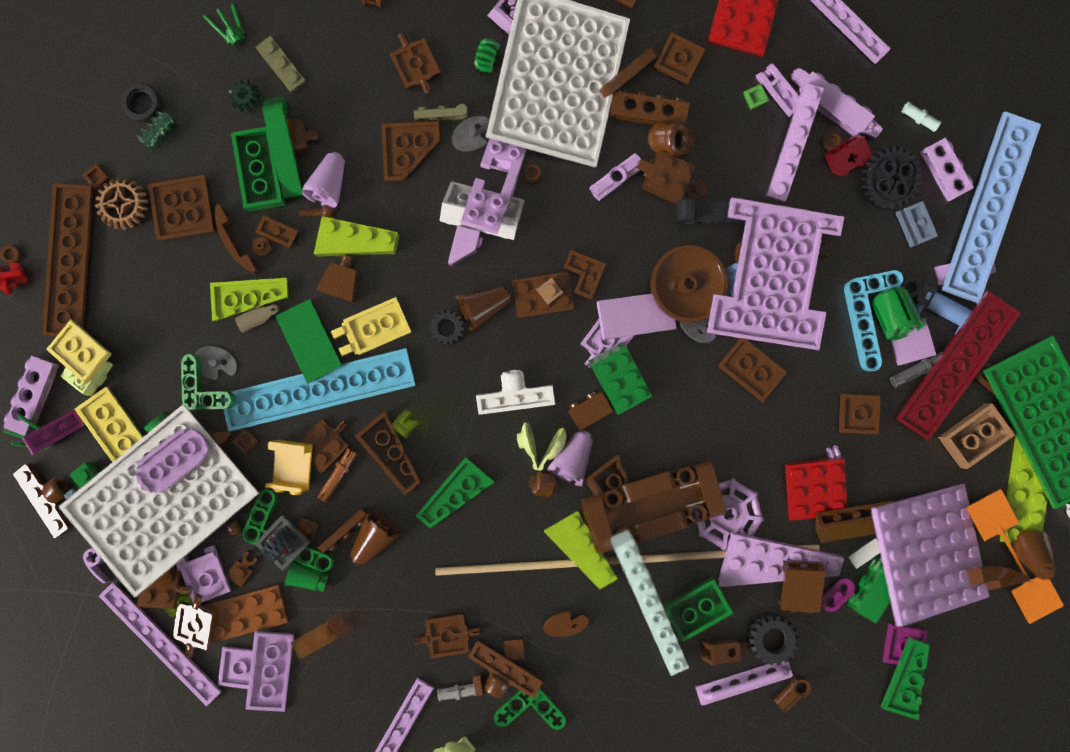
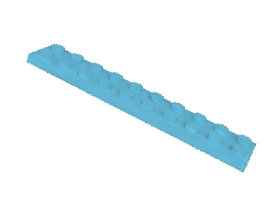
(295, 397)

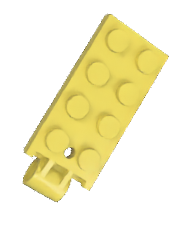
(109, 423)

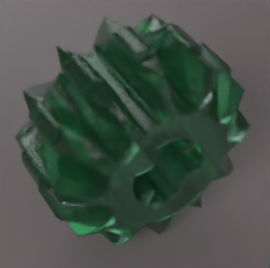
(250, 98)

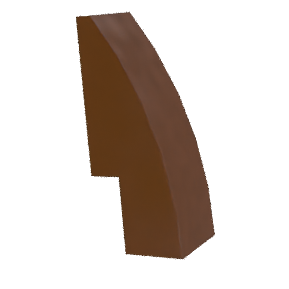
(995, 577)

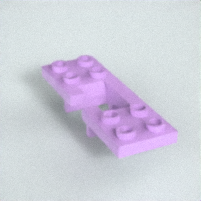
(487, 209)
(205, 575)

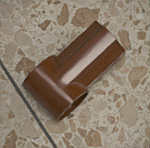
(791, 695)

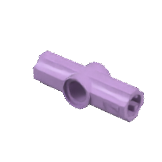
(608, 184)

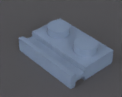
(916, 224)

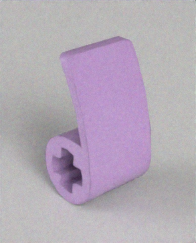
(92, 564)

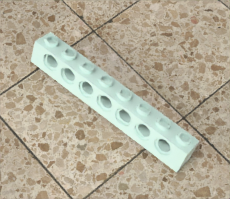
(649, 602)

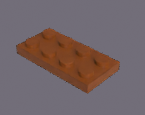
(248, 613)

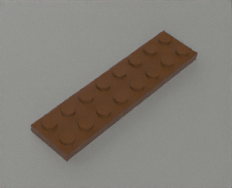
(67, 257)

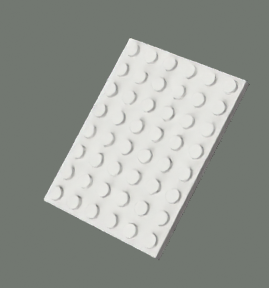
(552, 78)
(147, 531)

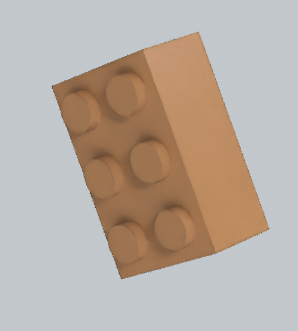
(976, 436)

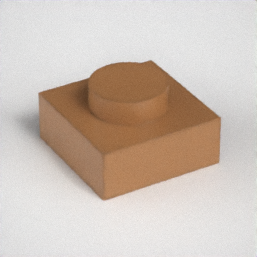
(549, 291)

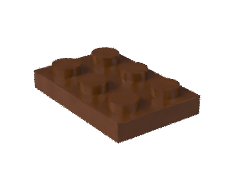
(530, 302)
(752, 369)

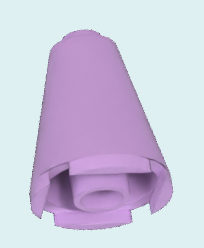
(326, 181)
(573, 459)

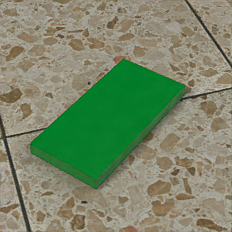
(309, 341)

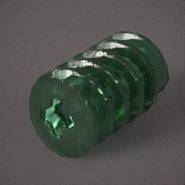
(156, 130)

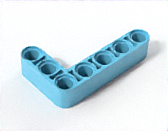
(855, 316)

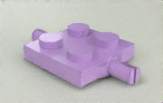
(596, 345)

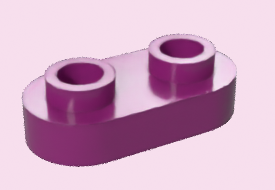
(839, 597)

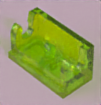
(402, 423)

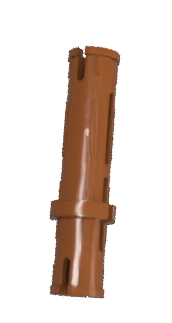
(341, 468)

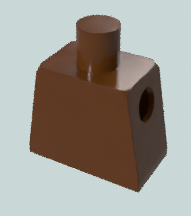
(301, 136)
(340, 280)
(722, 650)

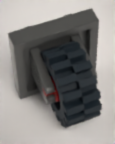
(282, 542)

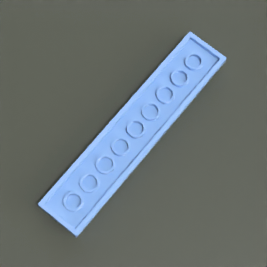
(991, 207)

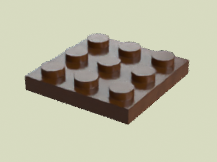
(181, 208)

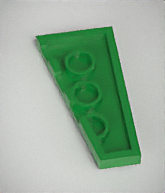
(906, 684)

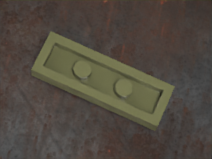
(280, 64)

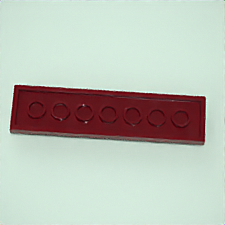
(958, 365)

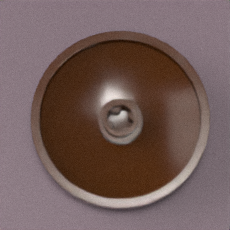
(686, 283)

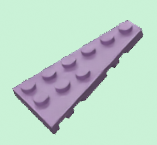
(761, 560)

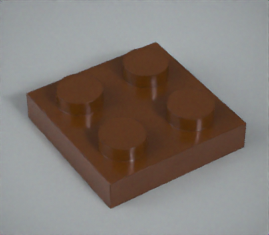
(679, 58)
(859, 414)

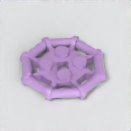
(739, 512)

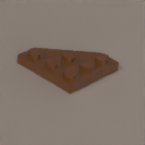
(406, 147)

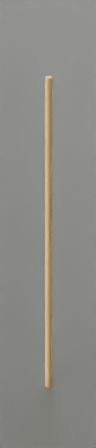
(568, 563)

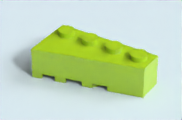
(349, 238)
(575, 541)

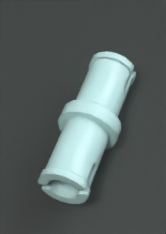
(921, 116)

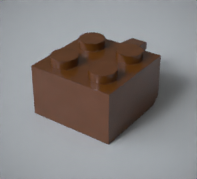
(666, 176)

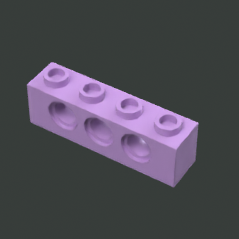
(40, 390)

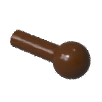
(325, 211)

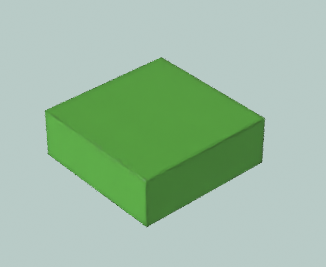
(756, 96)

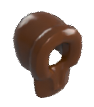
(662, 138)

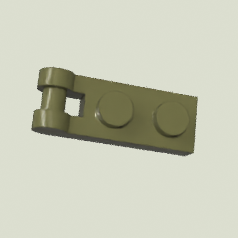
(442, 113)

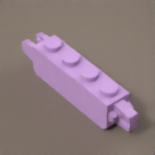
(838, 106)

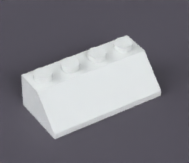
(455, 204)

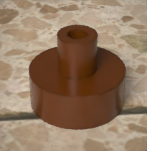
(265, 248)

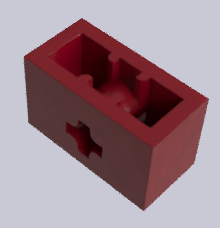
(838, 156)

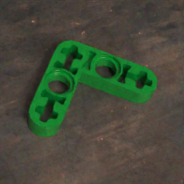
(199, 396)
(541, 696)

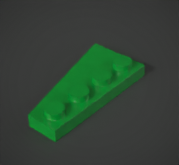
(458, 489)

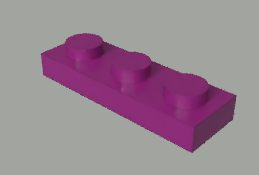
(53, 432)

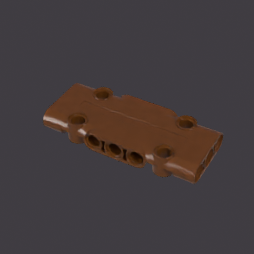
(654, 506)

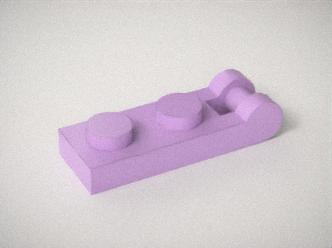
(779, 89)

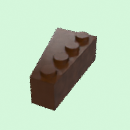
(384, 446)
(607, 477)

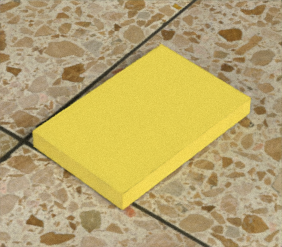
(79, 351)

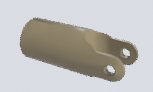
(255, 317)

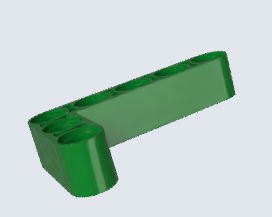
(275, 116)
(261, 527)

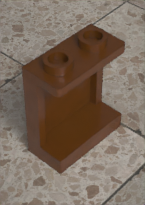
(802, 586)

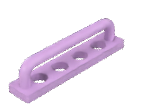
(706, 696)

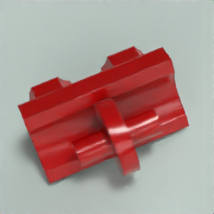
(12, 278)

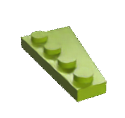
(240, 296)

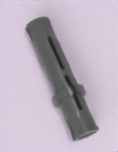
(914, 371)

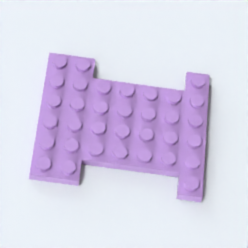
(774, 276)

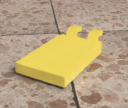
(373, 328)

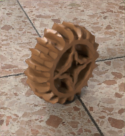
(119, 189)

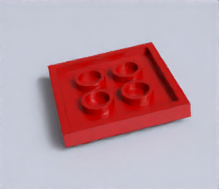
(743, 24)
(815, 487)

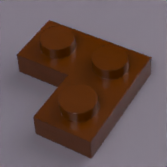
(588, 269)

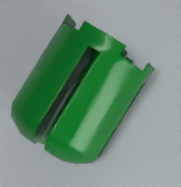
(897, 312)

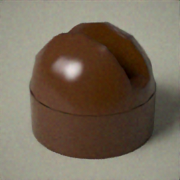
(234, 528)

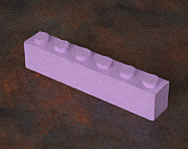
(794, 142)

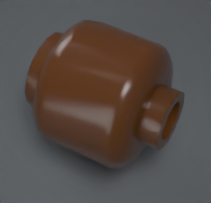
(544, 484)

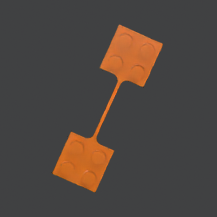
(993, 517)

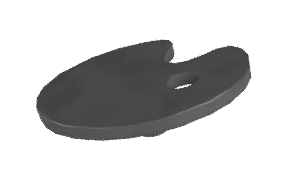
(467, 137)
(693, 328)
(211, 361)

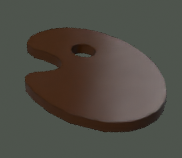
(561, 624)

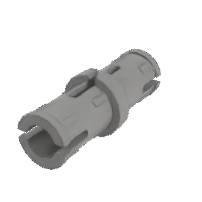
(456, 692)

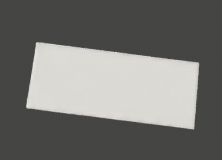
(865, 553)

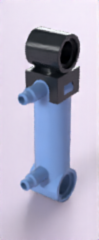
(927, 297)

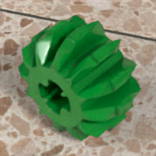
(487, 55)

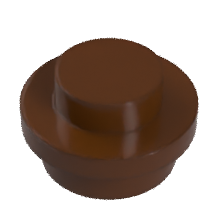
(532, 173)

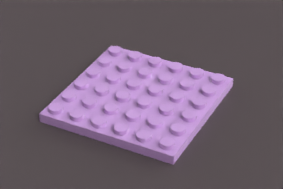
(927, 553)

